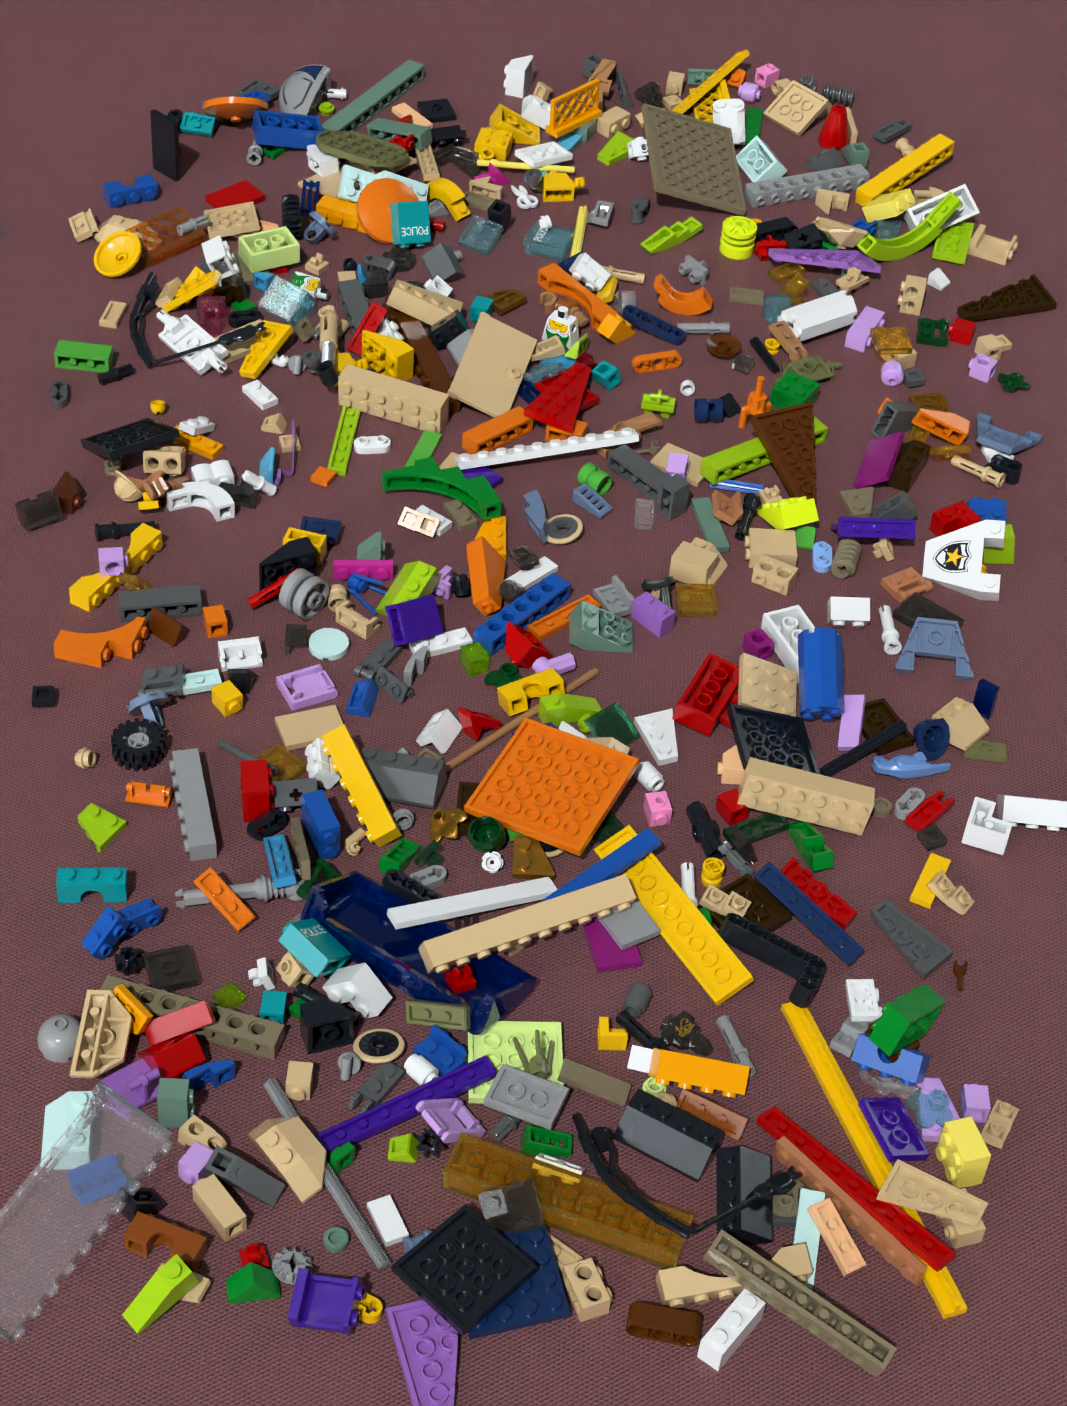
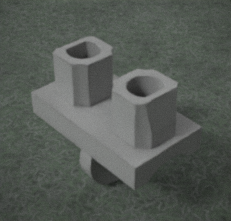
(696, 270)

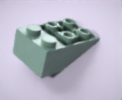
(599, 630)

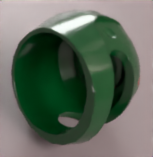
(487, 834)

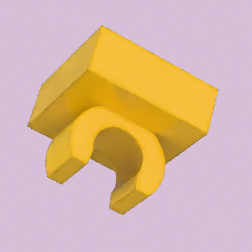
(147, 504)

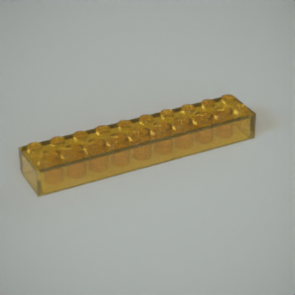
(567, 1201)

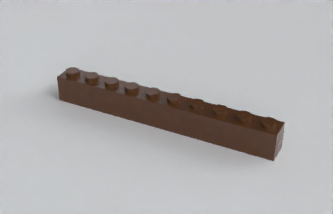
(426, 360)

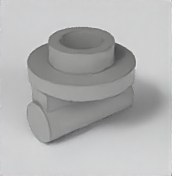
(296, 364)
(349, 1064)

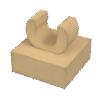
(542, 91)
(317, 265)
(769, 495)
(884, 548)

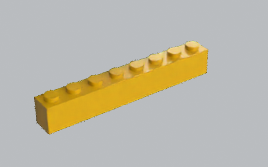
(906, 169)

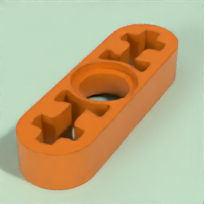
(644, 363)

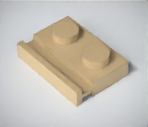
(83, 225)

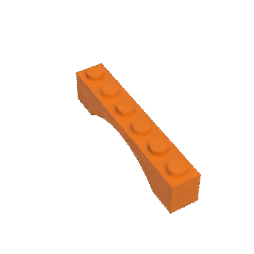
(558, 281)

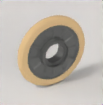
(573, 529)

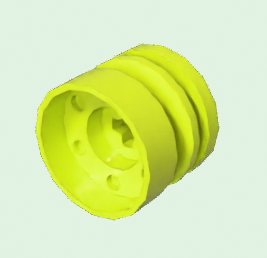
(738, 237)

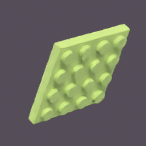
(500, 1049)

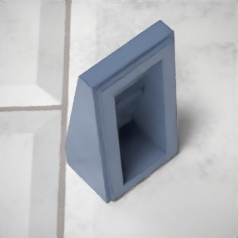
(587, 496)

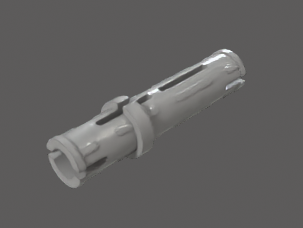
(711, 328)
(739, 1053)

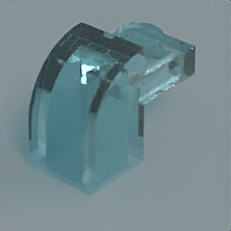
(774, 305)

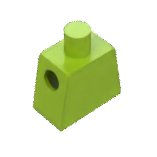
(1004, 555)

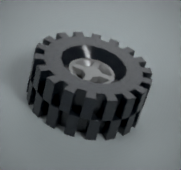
(138, 744)

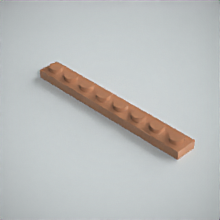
(852, 1212)

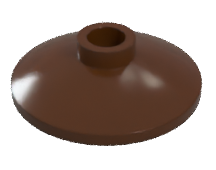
(723, 345)

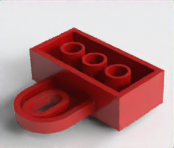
(709, 695)

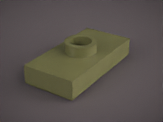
(987, 751)

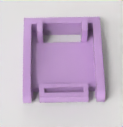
(309, 686)
(442, 1119)

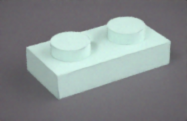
(200, 681)

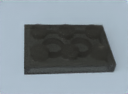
(920, 606)

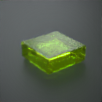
(229, 996)

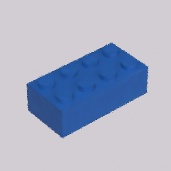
(285, 129)

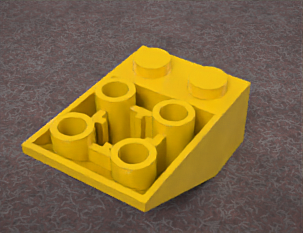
(388, 355)

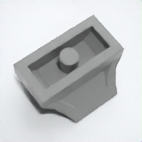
(601, 214)

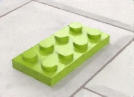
(954, 243)

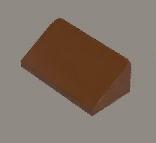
(165, 627)

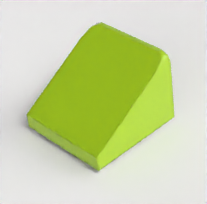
(403, 1148)

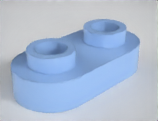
(822, 557)

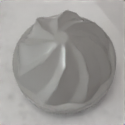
(404, 818)

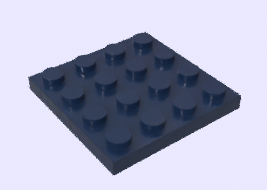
(537, 1299)

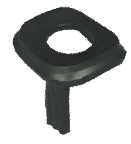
(664, 587)

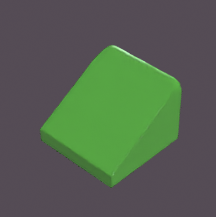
(805, 537)

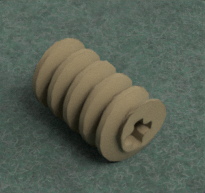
(846, 558)

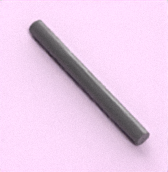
(242, 754)

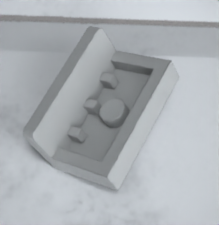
(615, 597)

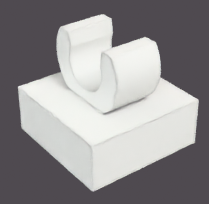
(263, 974)

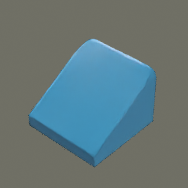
(361, 274)
(262, 280)

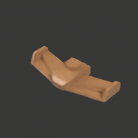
(602, 73)
(637, 423)

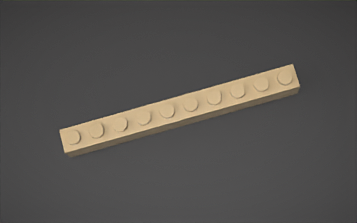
(526, 923)

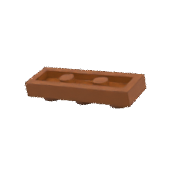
(713, 1113)

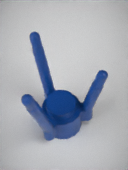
(357, 584)

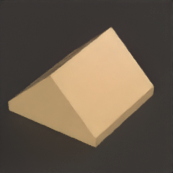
(692, 564)

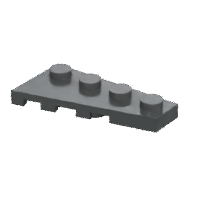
(915, 943)

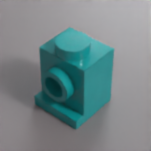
(606, 375)

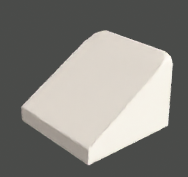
(938, 279)

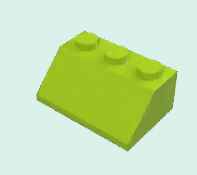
(413, 581)

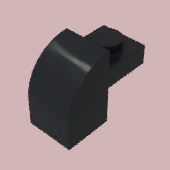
(500, 213)

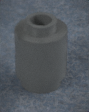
(637, 999)

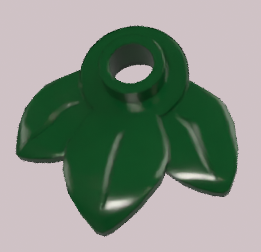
(1013, 381)
(506, 674)

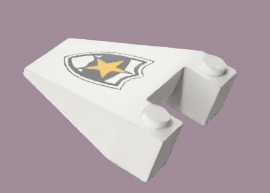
(957, 559)

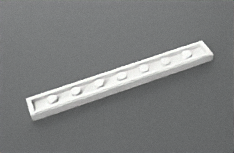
(470, 903)

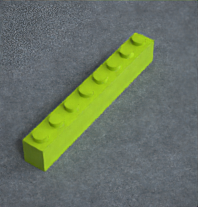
(746, 457)

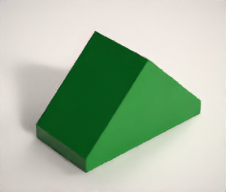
(252, 1284)

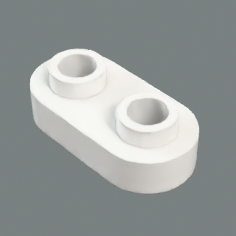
(372, 444)

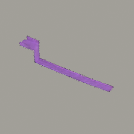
(282, 472)

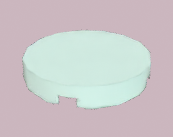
(328, 644)

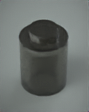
(511, 590)

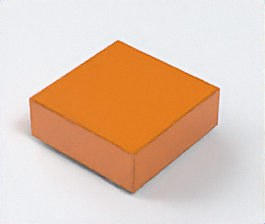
(323, 476)

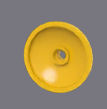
(117, 254)

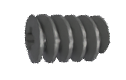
(838, 94)

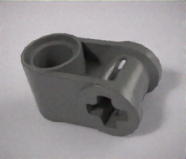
(639, 209)
(378, 261)

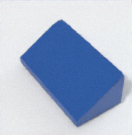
(362, 698)

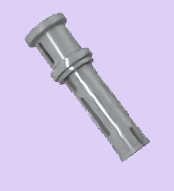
(254, 152)

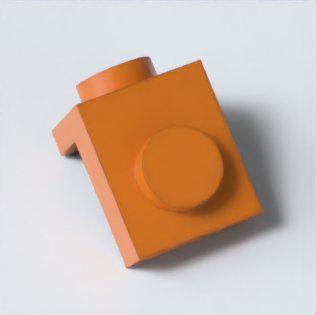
(736, 78)

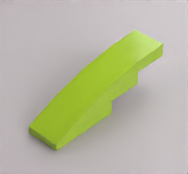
(672, 236)

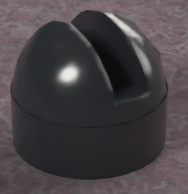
(349, 265)

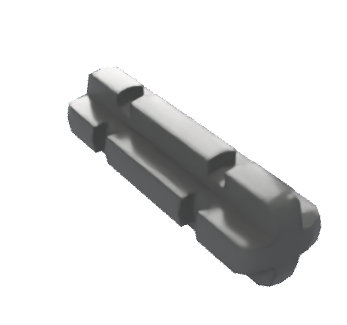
(735, 858)

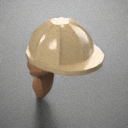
(130, 488)

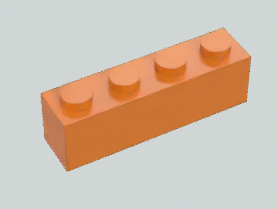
(497, 431)

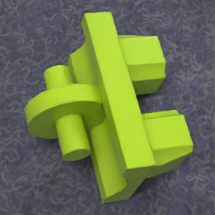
(658, 402)

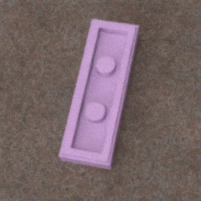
(851, 722)

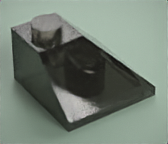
(512, 1207)

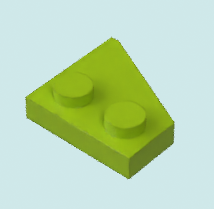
(100, 825)

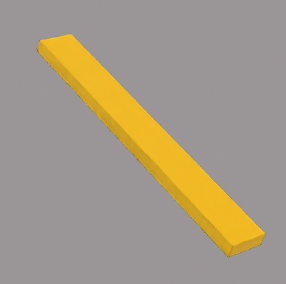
(710, 82)

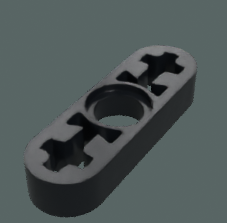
(402, 879)

